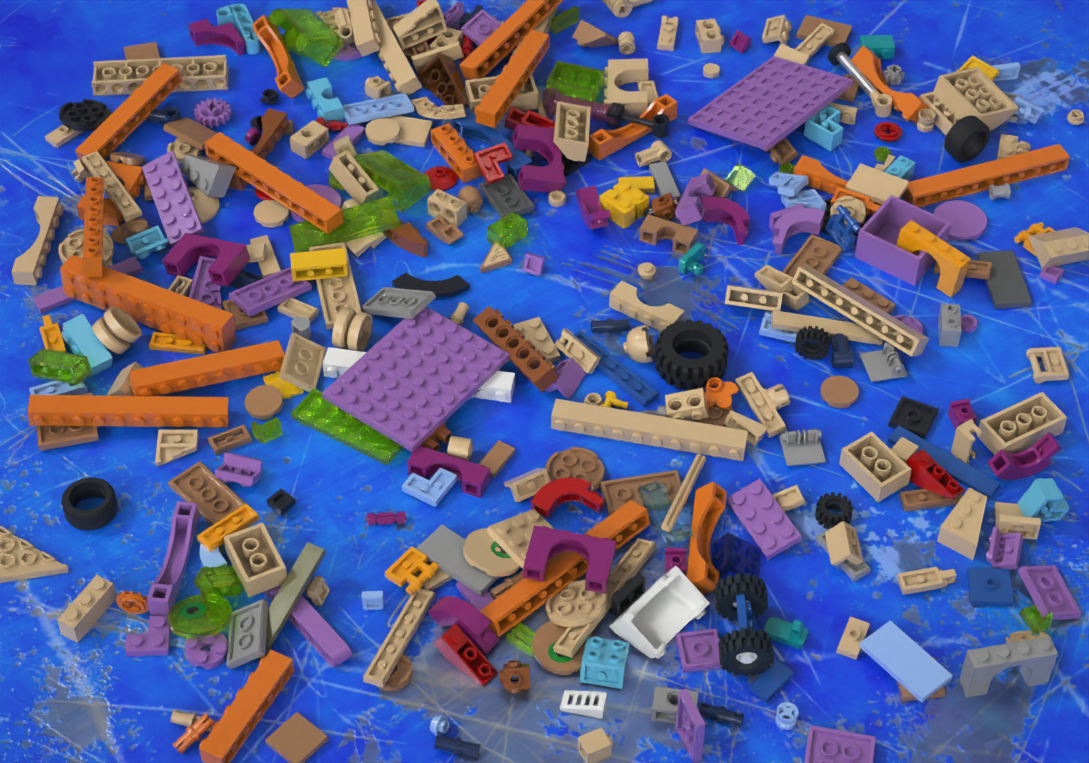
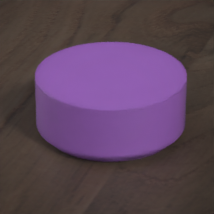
(968, 323)

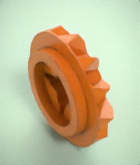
(139, 603)

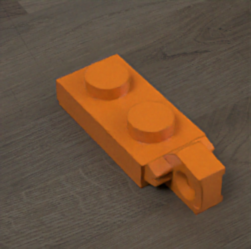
(871, 208)

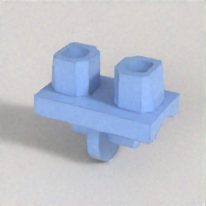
(1027, 109)

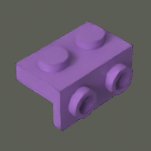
(239, 469)
(1004, 549)

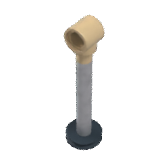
(882, 102)

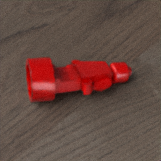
(334, 125)

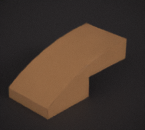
(443, 231)

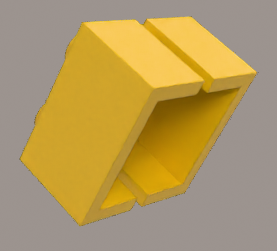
(624, 203)

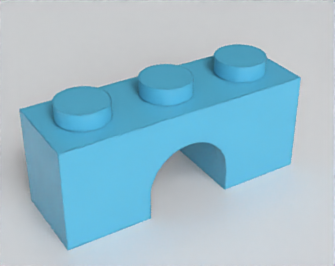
(322, 100)

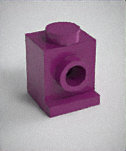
(961, 412)
(676, 557)

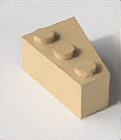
(420, 24)

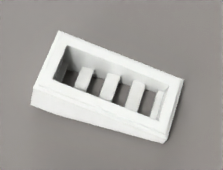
(582, 709)

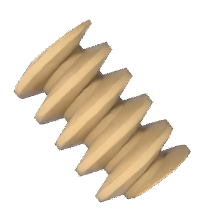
(619, 8)

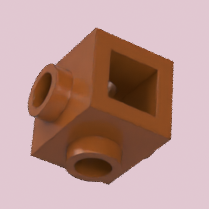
(665, 206)
(522, 672)

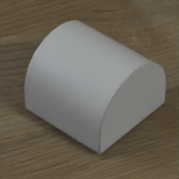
(301, 327)

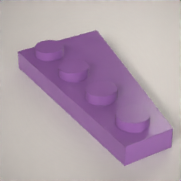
(202, 286)

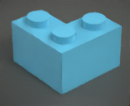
(825, 128)
(1043, 501)

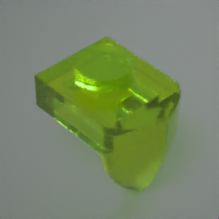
(266, 431)
(1034, 619)

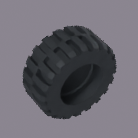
(695, 338)

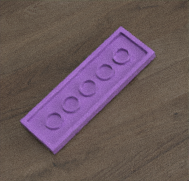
(172, 197)

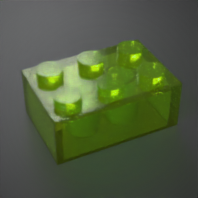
(577, 80)

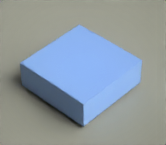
(372, 600)

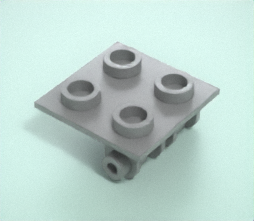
(883, 364)
(802, 447)

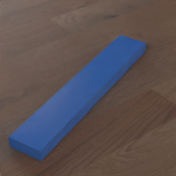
(620, 374)
(954, 467)

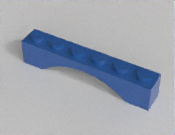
(470, 129)

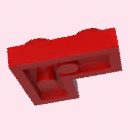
(489, 159)

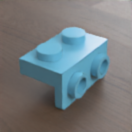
(146, 242)

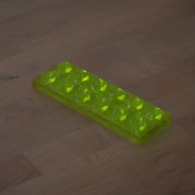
(357, 223)
(343, 427)

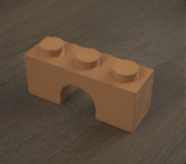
(656, 229)

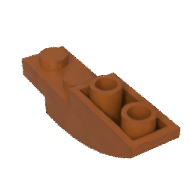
(408, 239)

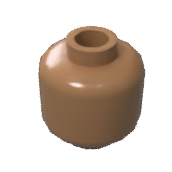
(472, 197)

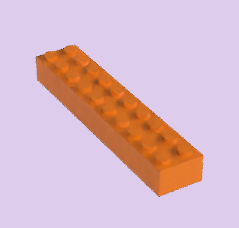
(151, 305)

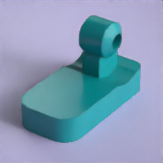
(691, 259)
(786, 633)

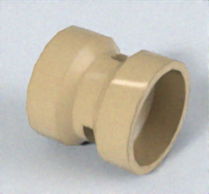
(626, 43)
(926, 120)

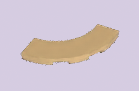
(428, 109)

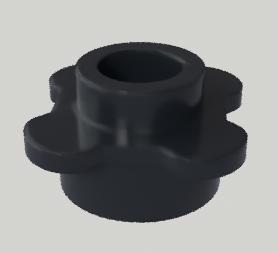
(269, 96)

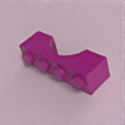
(472, 476)

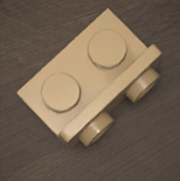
(776, 29)

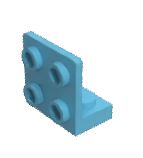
(604, 662)

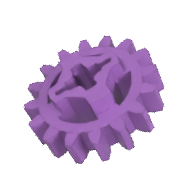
(212, 112)

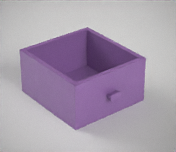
(880, 234)

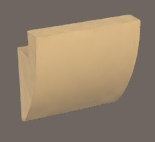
(968, 94)

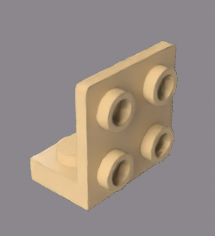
(1011, 520)

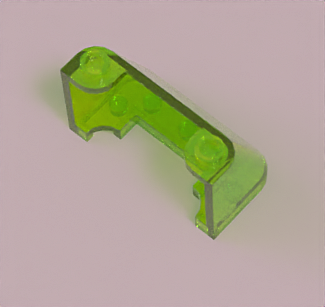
(316, 37)
(395, 177)

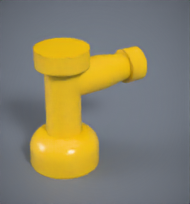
(610, 399)

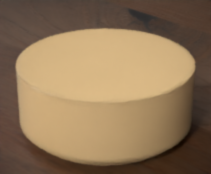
(711, 70)
(557, 198)

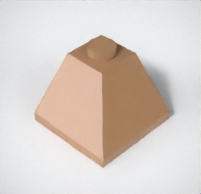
(592, 36)

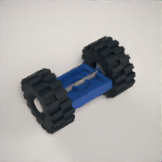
(745, 649)

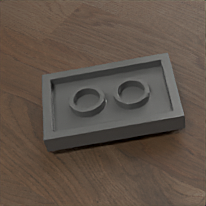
(506, 197)

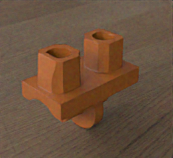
(440, 433)

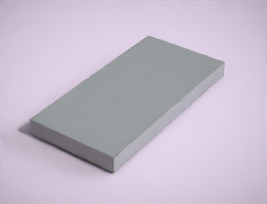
(398, 302)
(447, 551)

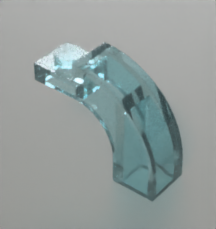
(657, 503)

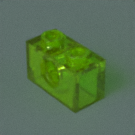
(507, 230)

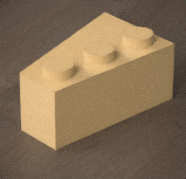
(963, 524)

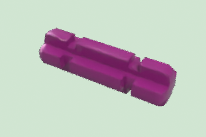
(386, 518)

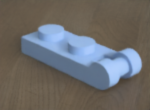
(59, 388)

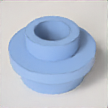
(439, 725)

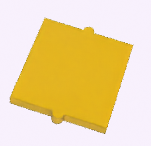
(286, 388)

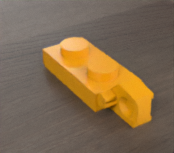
(51, 335)

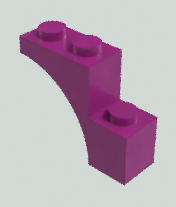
(205, 33)

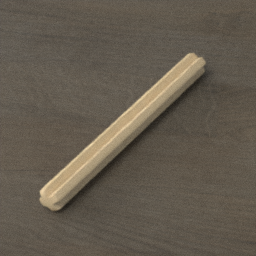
(683, 493)

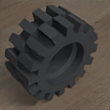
(812, 335)
(834, 502)

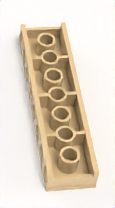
(125, 76)

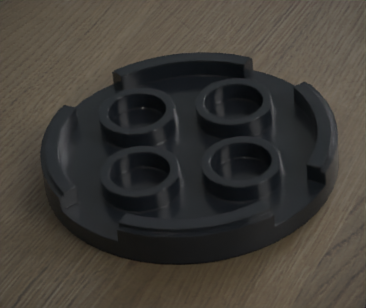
(83, 115)

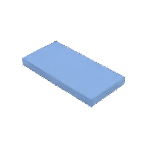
(377, 108)
(906, 661)

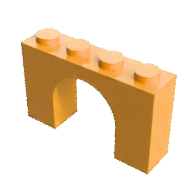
(951, 261)

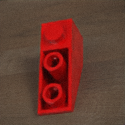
(931, 476)
(465, 655)

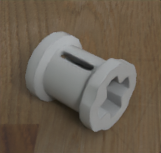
(999, 191)

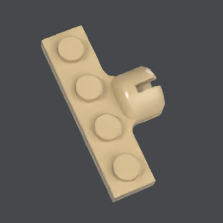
(764, 402)

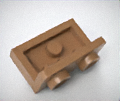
(782, 152)

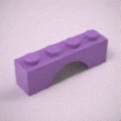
(690, 206)

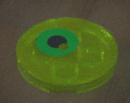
(199, 616)

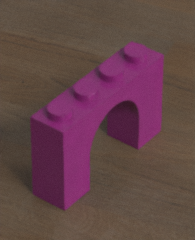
(541, 141)
(190, 247)
(549, 542)

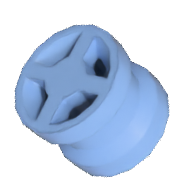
(786, 710)

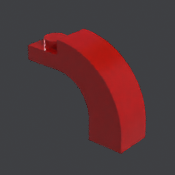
(565, 490)

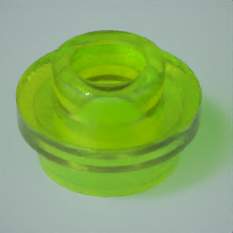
(881, 154)

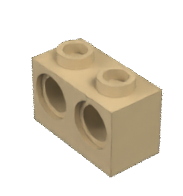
(709, 36)
(447, 38)
(448, 207)
(687, 405)

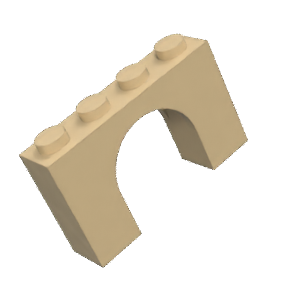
(622, 72)

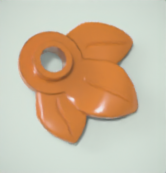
(722, 394)

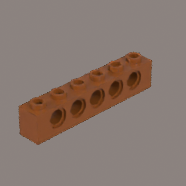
(521, 352)

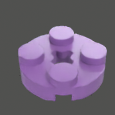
(208, 660)

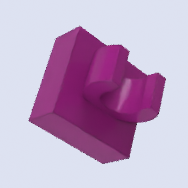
(740, 41)

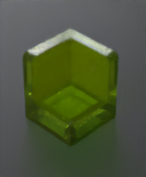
(740, 177)

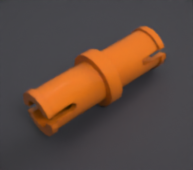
(193, 733)

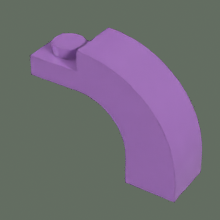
(796, 221)

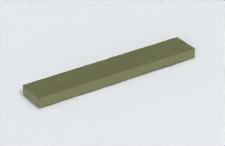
(291, 591)

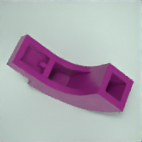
(591, 209)
(727, 212)
(1025, 463)
(470, 620)

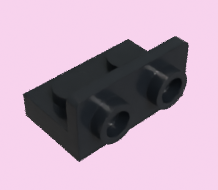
(627, 595)

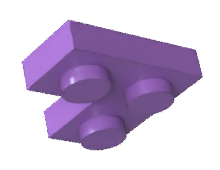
(151, 643)

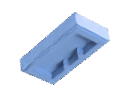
(1007, 71)

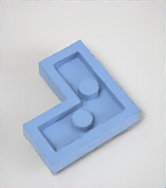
(788, 183)
(430, 490)

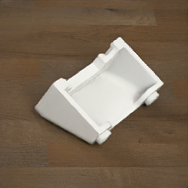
(660, 613)

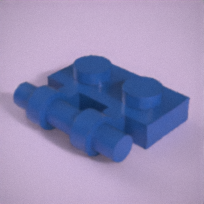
(840, 231)

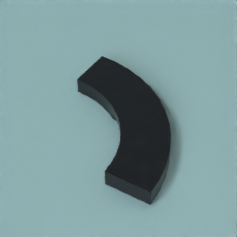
(450, 287)

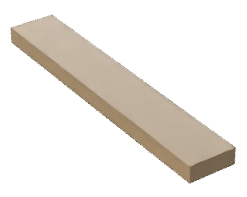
(112, 186)
(795, 322)
(398, 638)

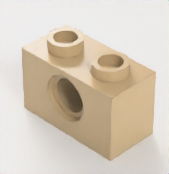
(309, 139)

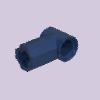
(164, 116)
(841, 354)

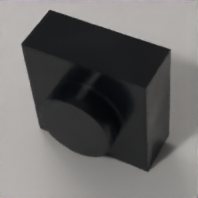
(281, 502)

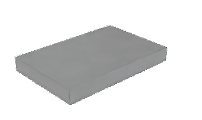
(247, 634)

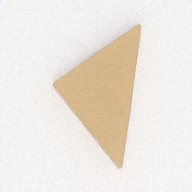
(23, 561)

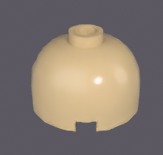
(640, 345)

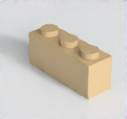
(353, 178)
(753, 297)
(87, 608)

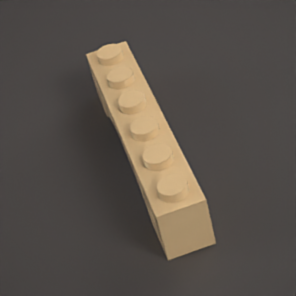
(28, 266)

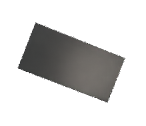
(1005, 281)

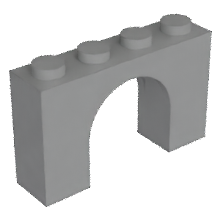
(982, 664)

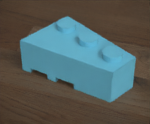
(82, 341)

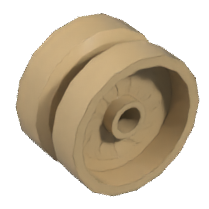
(116, 330)
(352, 330)

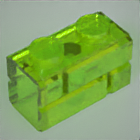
(218, 582)

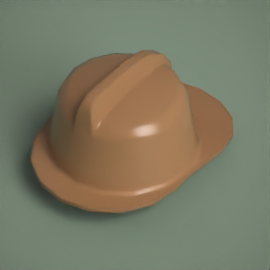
(129, 229)

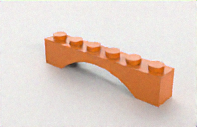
(870, 66)
(287, 75)
(609, 141)
(819, 176)
(708, 507)

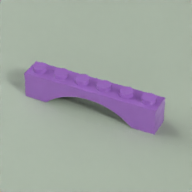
(167, 584)

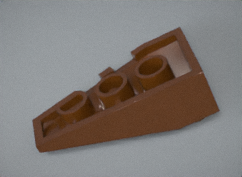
(444, 80)

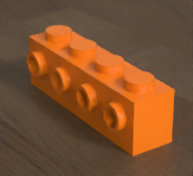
(455, 152)

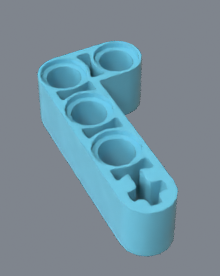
(241, 19)

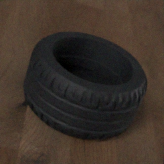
(966, 138)
(85, 489)

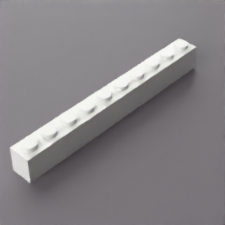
(498, 387)

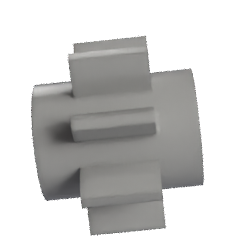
(893, 75)

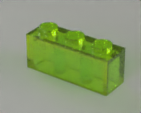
(59, 366)

